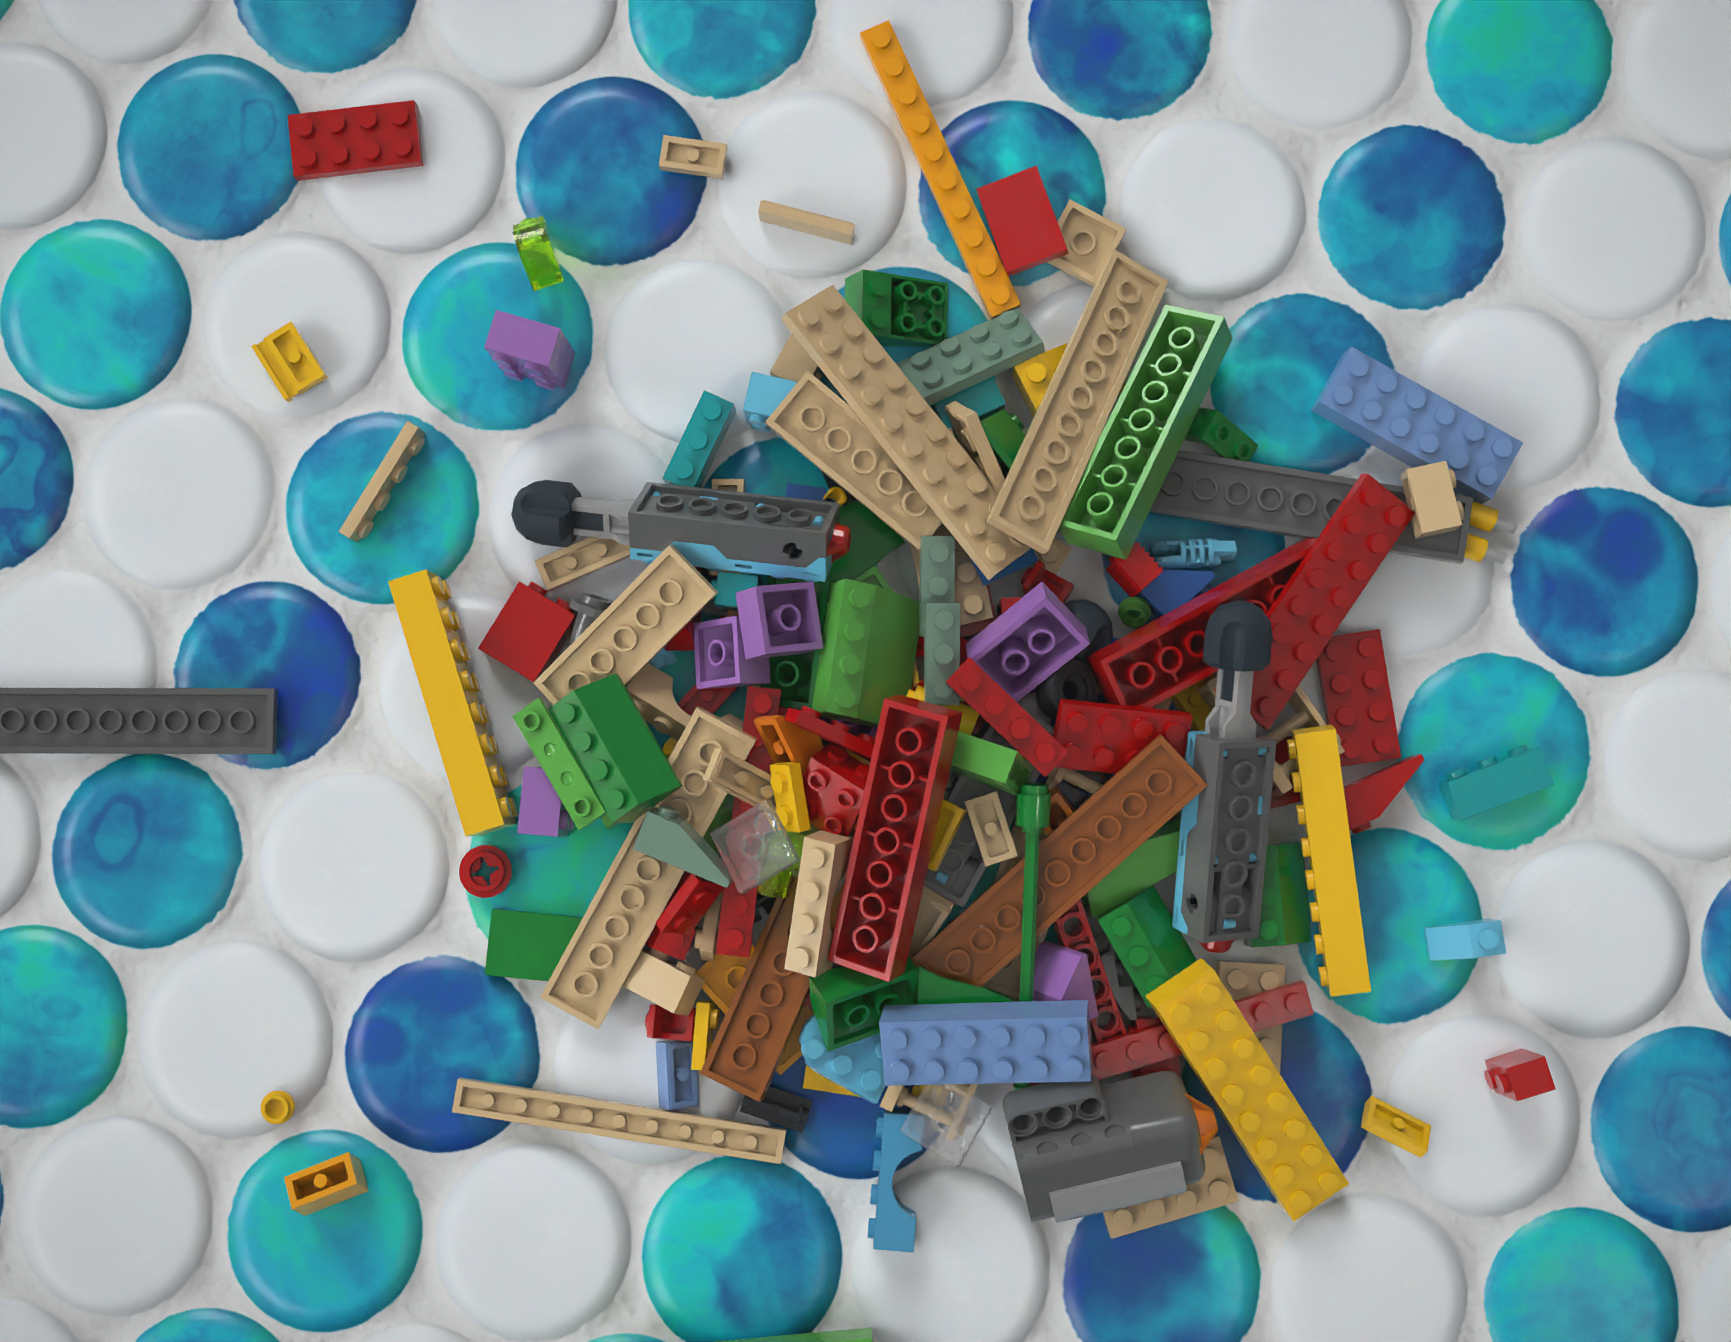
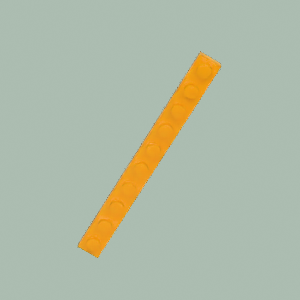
(939, 169)

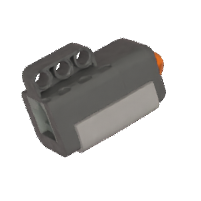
(1106, 1144)

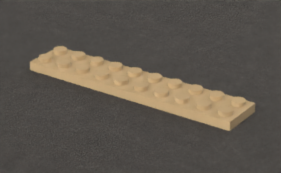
(1077, 403)
(904, 426)
(638, 884)

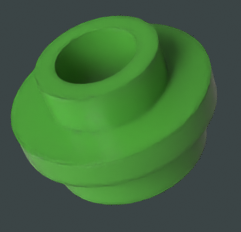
(1134, 618)

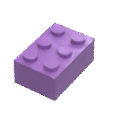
(529, 350)
(1028, 642)

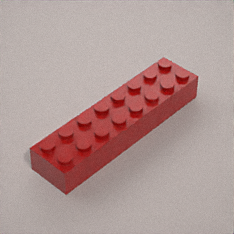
(1169, 650)
(894, 836)

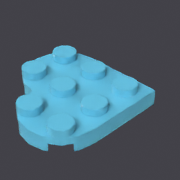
(853, 1066)

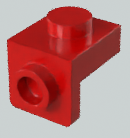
(1038, 574)
(667, 1025)

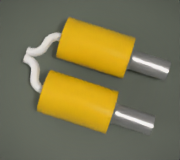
(1486, 519)

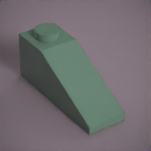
(679, 844)

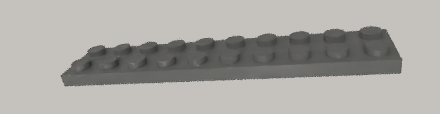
(1281, 502)
(138, 720)

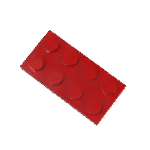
(355, 140)
(1358, 697)
(1110, 735)

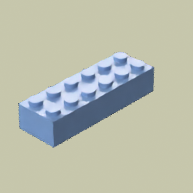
(1415, 424)
(986, 1043)

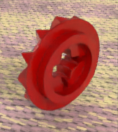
(478, 884)

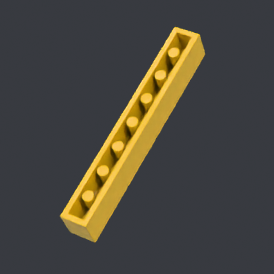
(1330, 860)

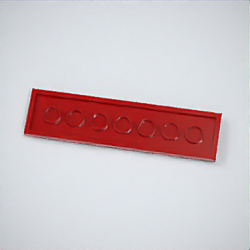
(1325, 590)

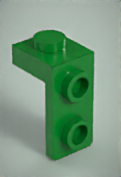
(1220, 435)

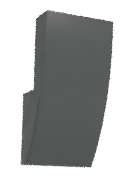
(1126, 999)

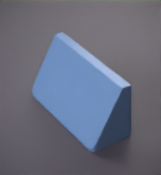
(675, 1078)

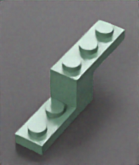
(939, 618)

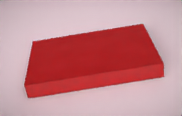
(1022, 221)

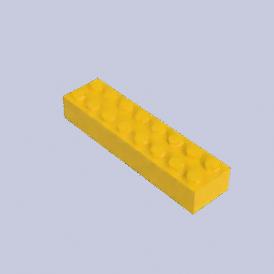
(453, 703)
(1247, 1089)

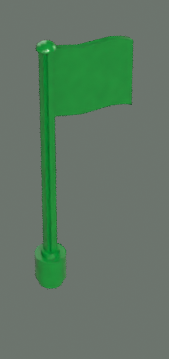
(1032, 815)

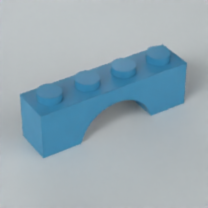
(894, 1222)

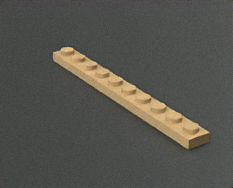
(619, 1120)

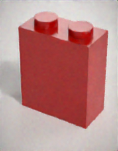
(529, 631)

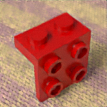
(834, 789)
(688, 904)

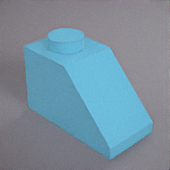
(1465, 940)

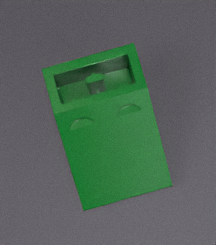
(899, 307)

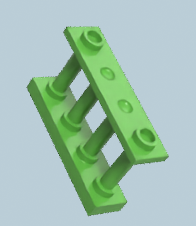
(560, 765)

